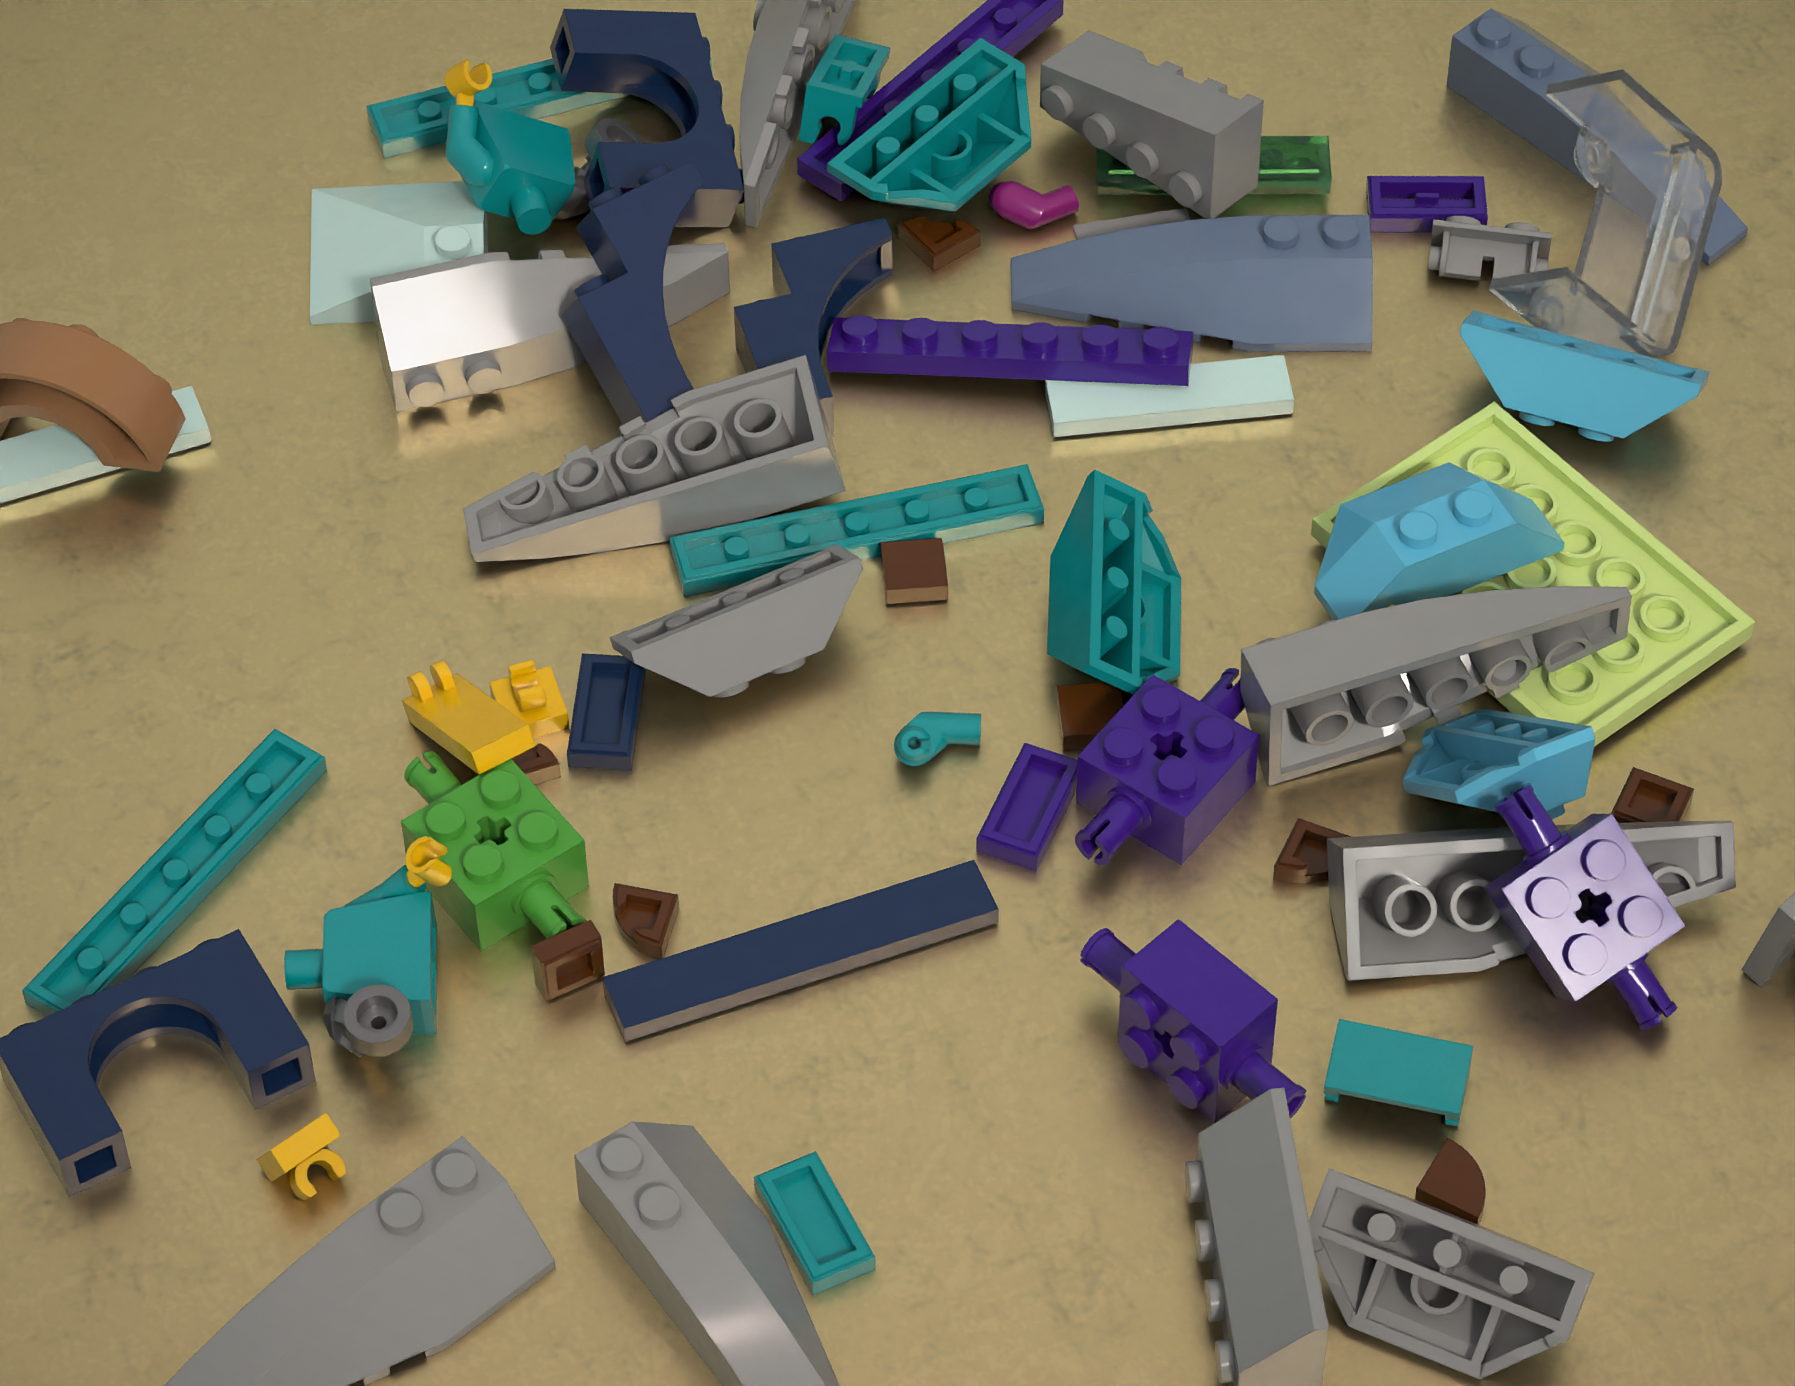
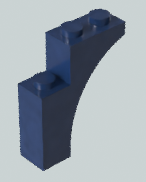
(814, 283)
(622, 312)

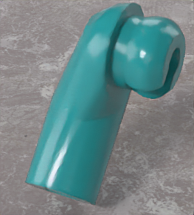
(932, 732)

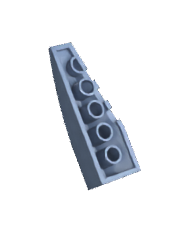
(1506, 73)
(1234, 278)

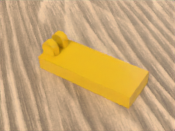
(465, 719)

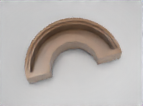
(88, 389)

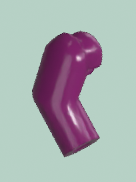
(1030, 208)

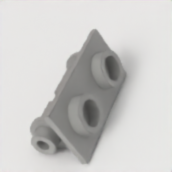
(1463, 243)

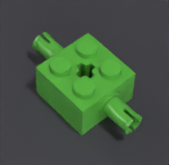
(505, 847)

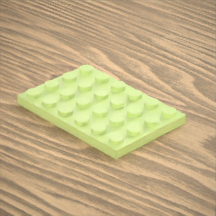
(1675, 615)

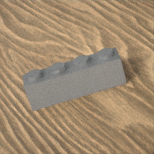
(1258, 1248)

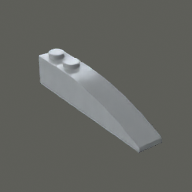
(780, 61)
(500, 322)
(701, 466)
(1374, 674)
(1422, 903)
(703, 1253)
(385, 1283)

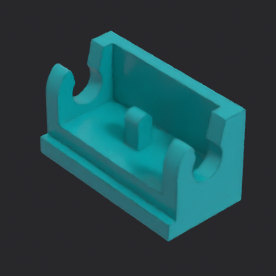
(841, 85)
(1399, 1069)

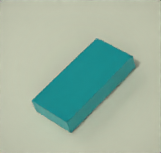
(814, 1223)

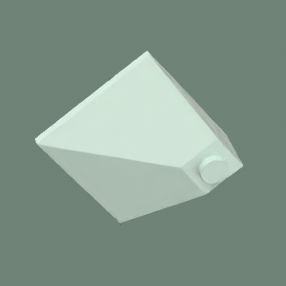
(384, 232)

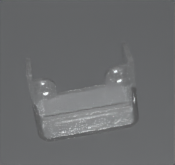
(1644, 227)

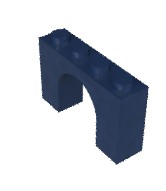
(667, 64)
(205, 994)

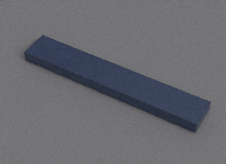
(800, 950)

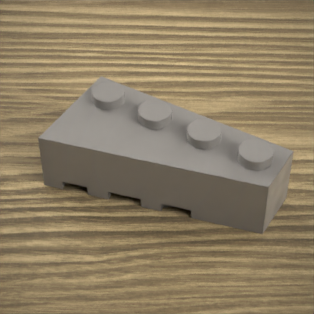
(1157, 121)

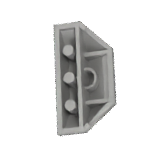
(748, 628)
(1440, 1279)

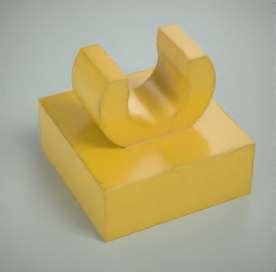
(532, 697)
(300, 1152)

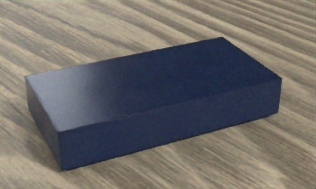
(606, 713)

